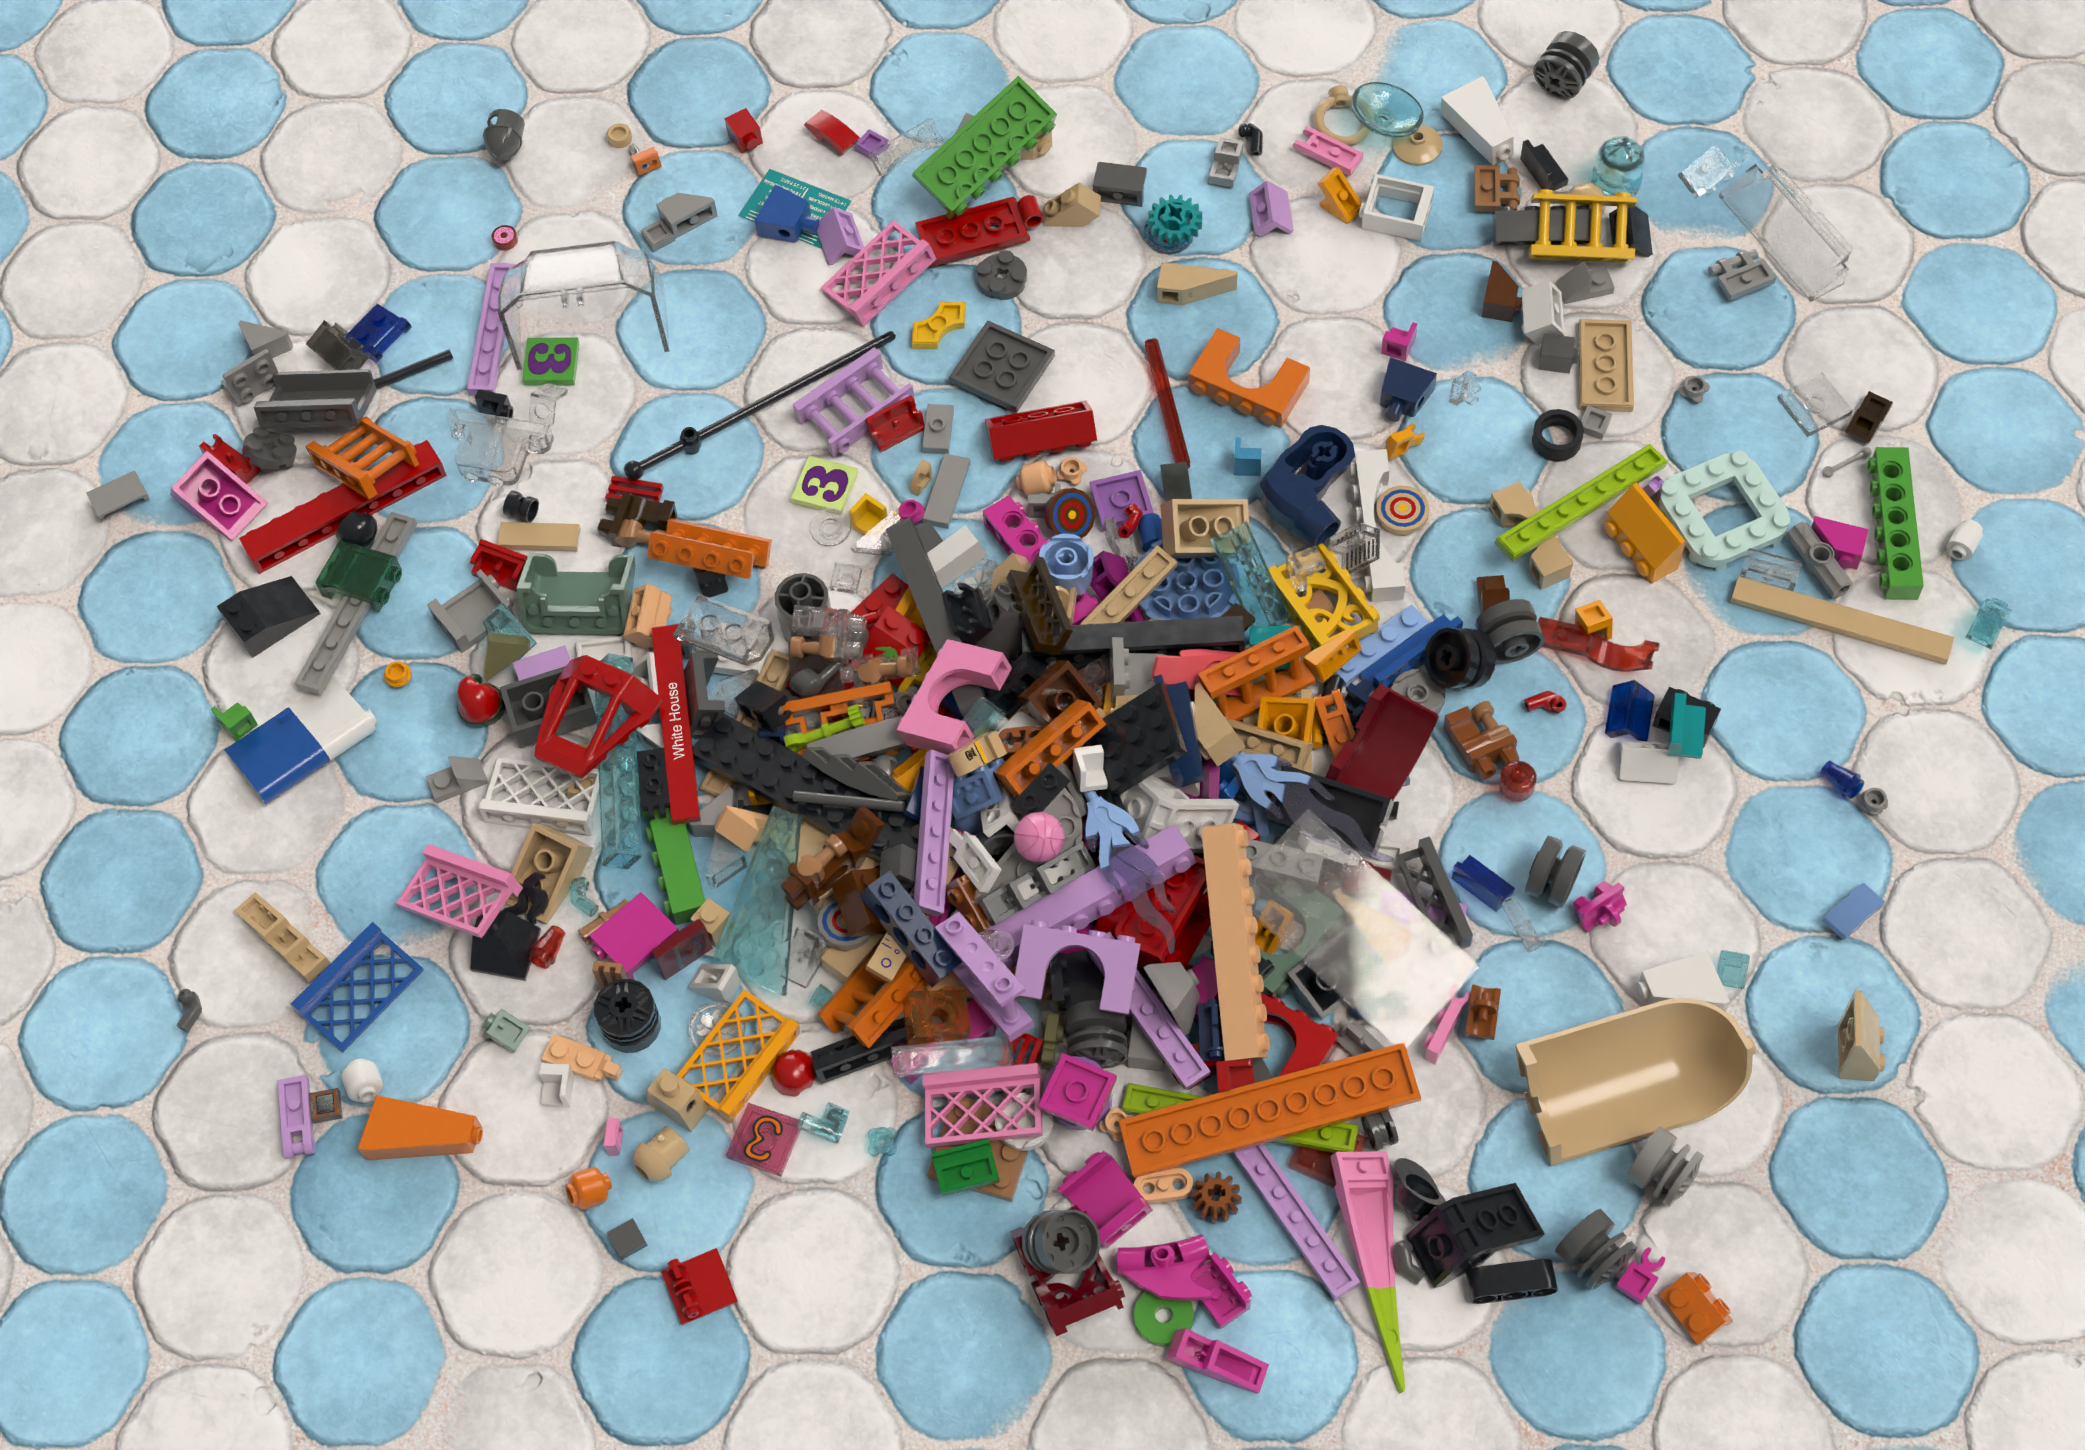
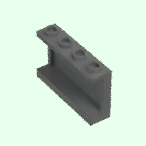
(317, 399)

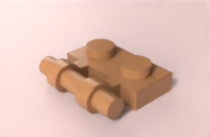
(1487, 188)

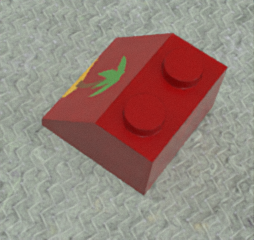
(893, 634)

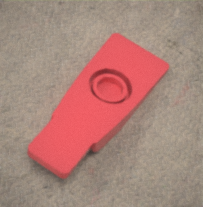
(1188, 665)

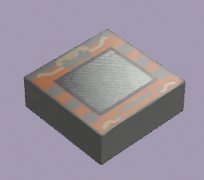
(325, 1105)

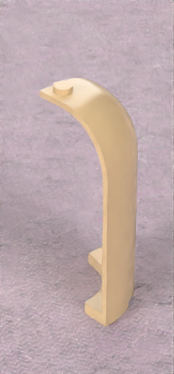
(1632, 1075)

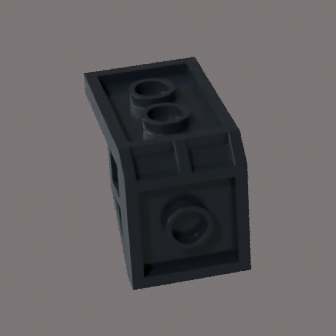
(1471, 1230)

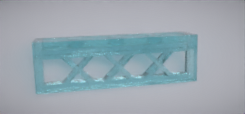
(1246, 579)

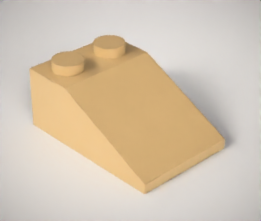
(1193, 522)
(556, 857)
(1860, 1041)

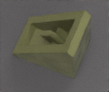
(502, 651)

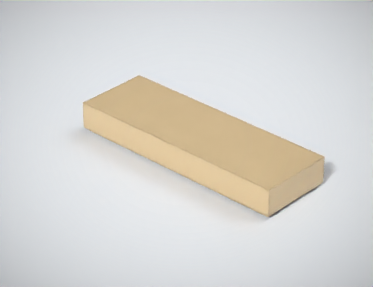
(539, 536)

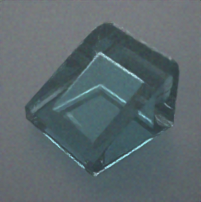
(1733, 968)

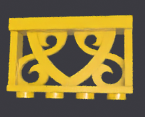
(1341, 584)

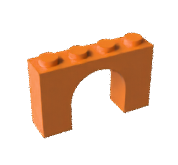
(1269, 403)

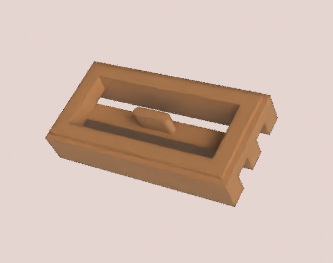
(606, 975)

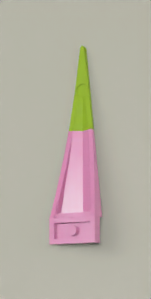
(1367, 1208)

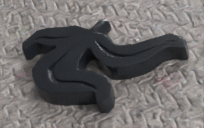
(536, 895)

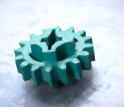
(1175, 220)

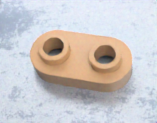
(1163, 1185)

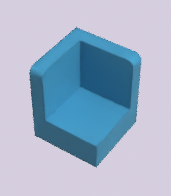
(1246, 460)

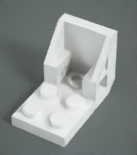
(1160, 804)

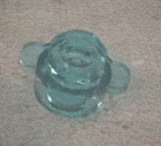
(882, 1133)

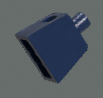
(1405, 389)

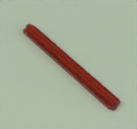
(1166, 401)

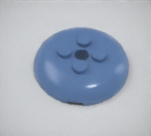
(1205, 598)

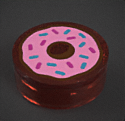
(504, 237)

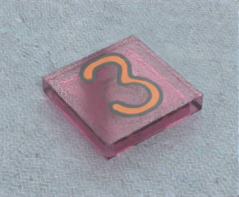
(764, 1139)

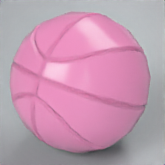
(1039, 837)

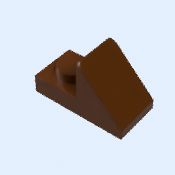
(1491, 591)
(861, 835)

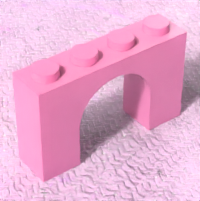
(954, 666)

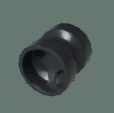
(520, 506)

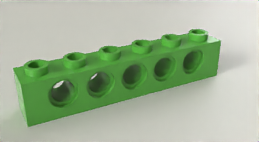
(1895, 464)

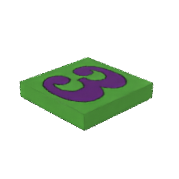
(551, 361)

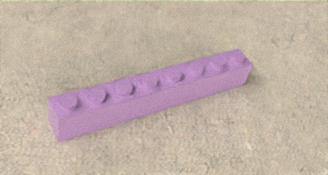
(1093, 895)

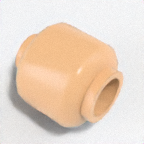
(1036, 478)

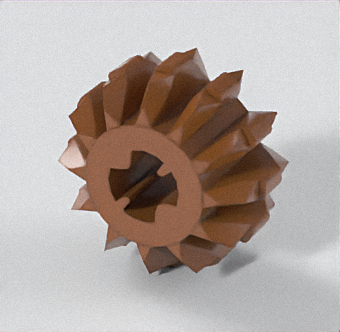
(1204, 1197)

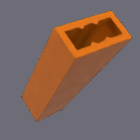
(416, 1130)

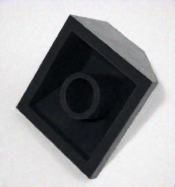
(504, 947)

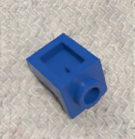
(1229, 781)

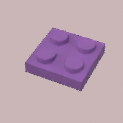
(1116, 493)

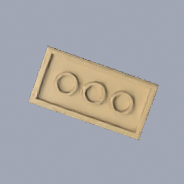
(1606, 365)

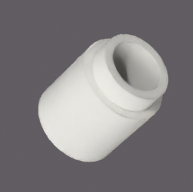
(1965, 540)

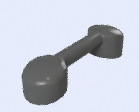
(809, 683)

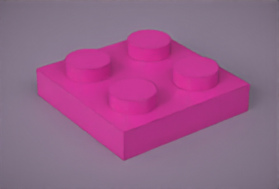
(1077, 1092)

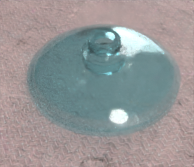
(1387, 110)

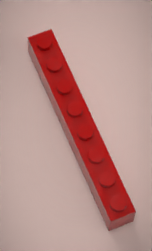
(320, 517)

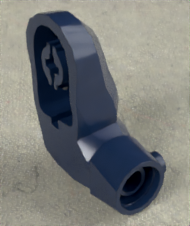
(1301, 478)

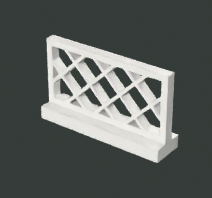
(523, 815)

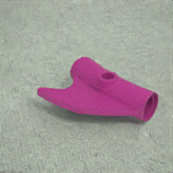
(1166, 1268)

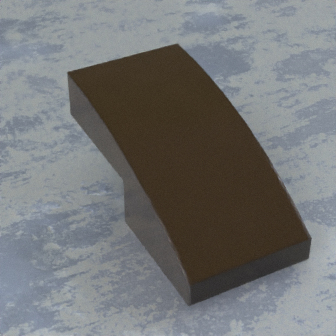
(1869, 417)

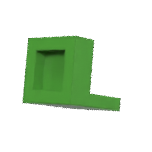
(235, 720)

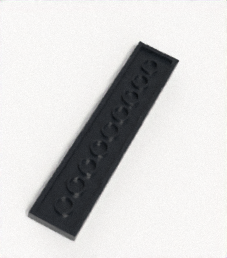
(778, 771)

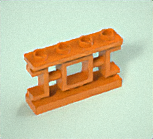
(839, 704)

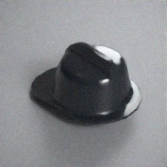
(1416, 1190)

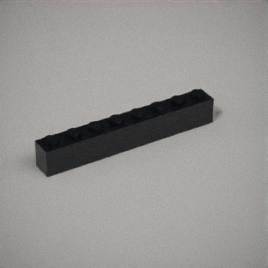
(1155, 637)

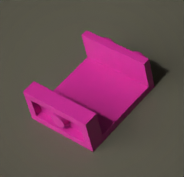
(1106, 1196)

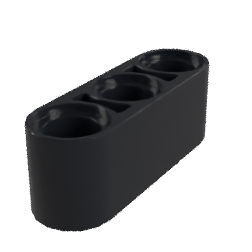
(1511, 1281)

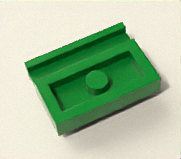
(965, 1167)

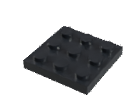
(1140, 739)

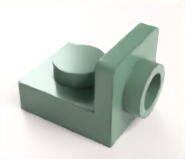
(505, 1030)

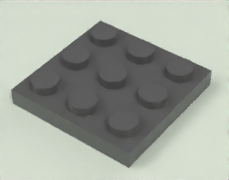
(1002, 366)

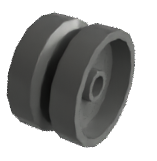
(1512, 630)
(1550, 869)

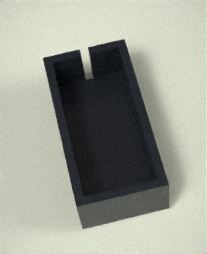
(1364, 807)

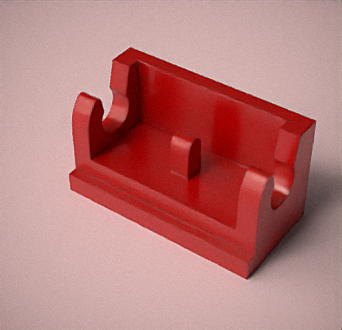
(895, 424)
(231, 459)
(499, 562)

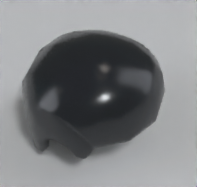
(357, 529)

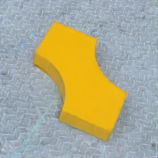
(929, 332)

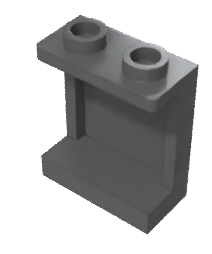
(701, 710)

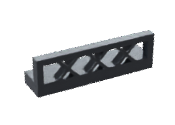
(850, 1056)

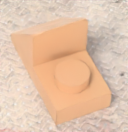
(741, 826)

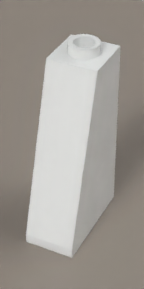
(1479, 120)

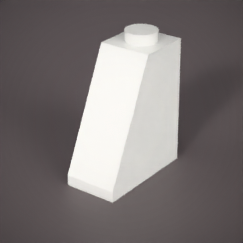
(1684, 978)

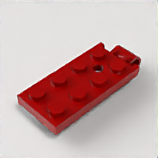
(971, 231)

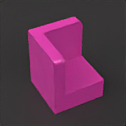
(1399, 342)

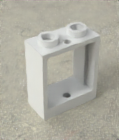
(1400, 190)

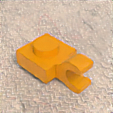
(1399, 442)

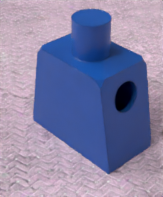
(785, 216)

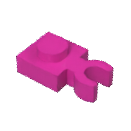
(1639, 1279)

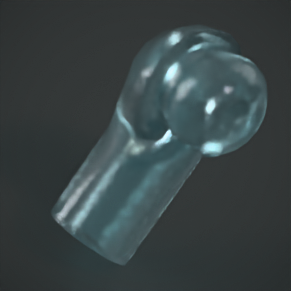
(578, 896)

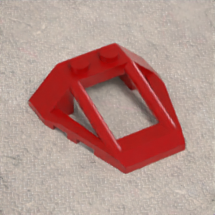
(610, 681)

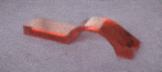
(1616, 657)

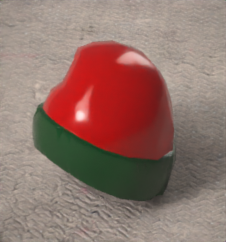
(479, 702)

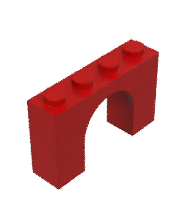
(1312, 1040)

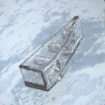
(952, 1056)

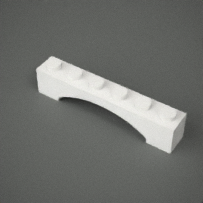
(1371, 472)

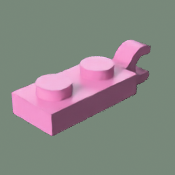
(1446, 1020)

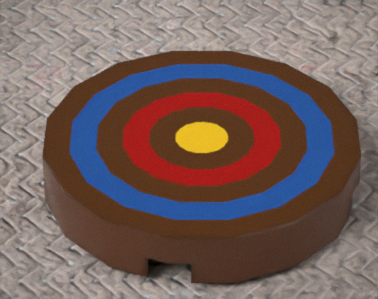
(1070, 512)

